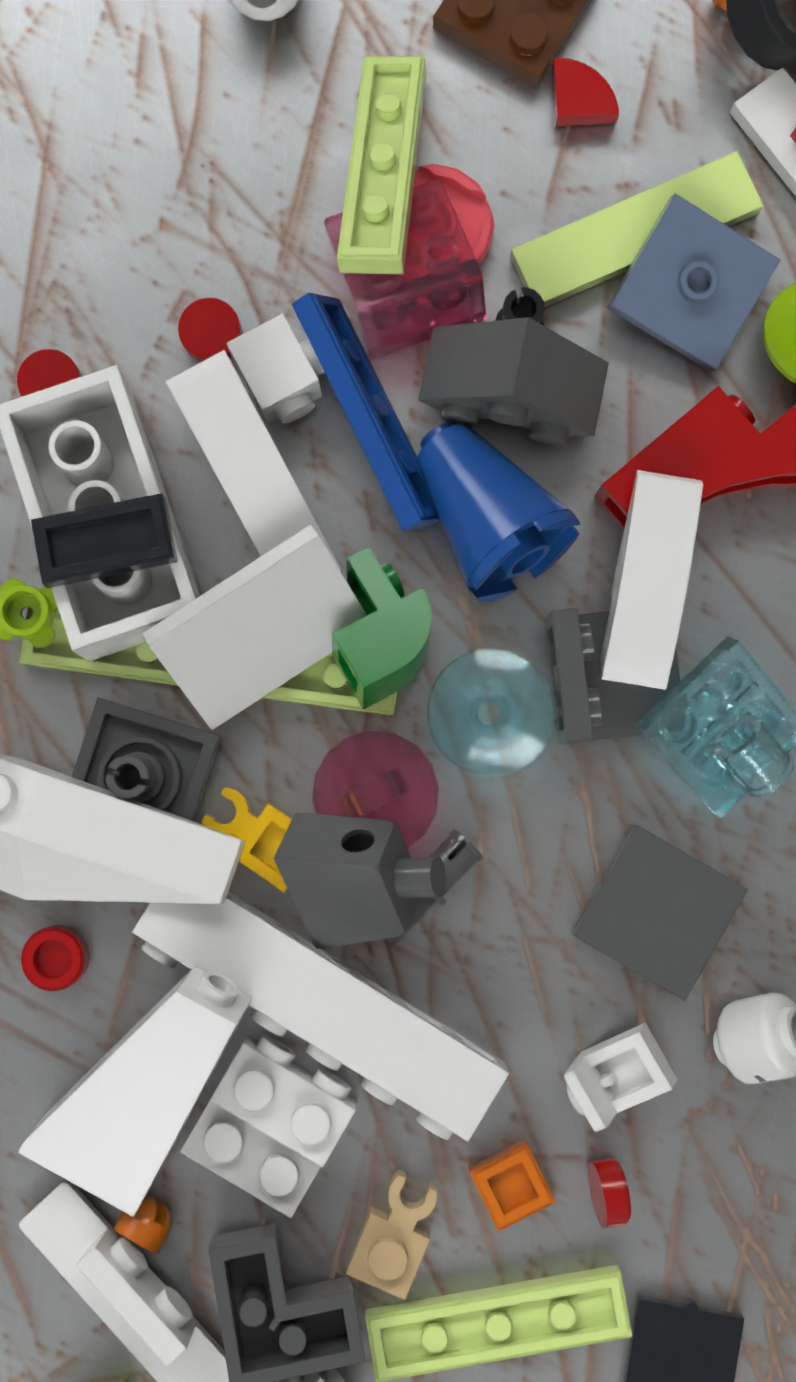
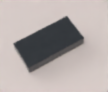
(104, 540)

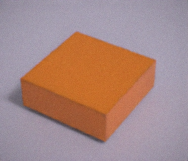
(511, 1185)

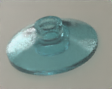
(524, 704)

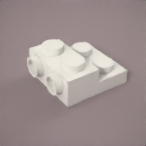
(271, 1124)

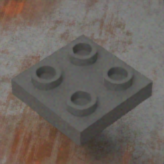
(147, 758)

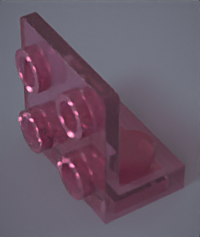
(438, 283)

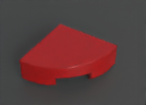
(581, 95)

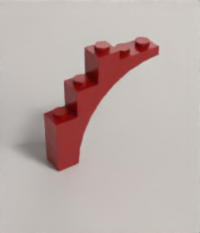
(711, 445)

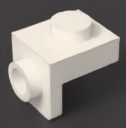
(618, 1076)

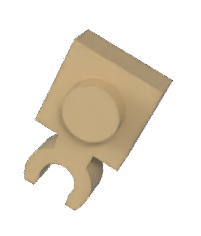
(391, 1243)

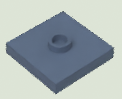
(693, 283)

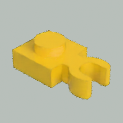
(261, 834)

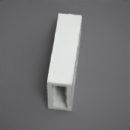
(242, 453)
(135, 1100)

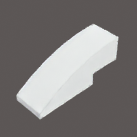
(651, 580)

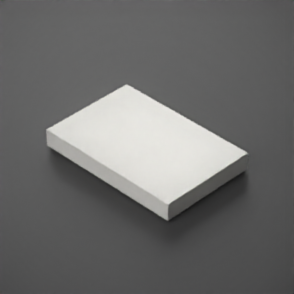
(256, 627)

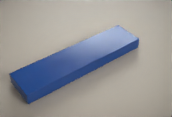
(367, 409)

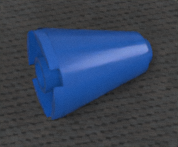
(492, 511)

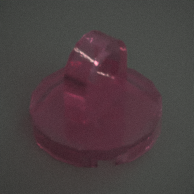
(378, 779)

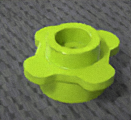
(17, 597)

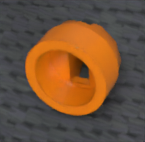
(148, 1226)

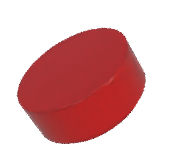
(207, 328)
(44, 370)
(55, 958)
(609, 1192)

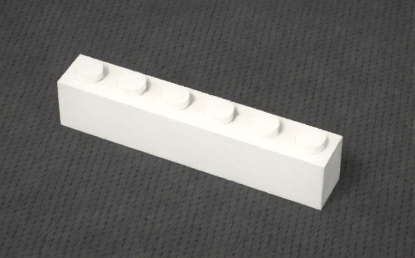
(333, 1009)

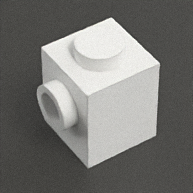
(278, 370)

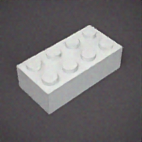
(85, 450)

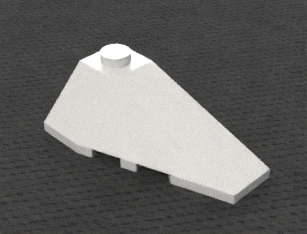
(90, 845)

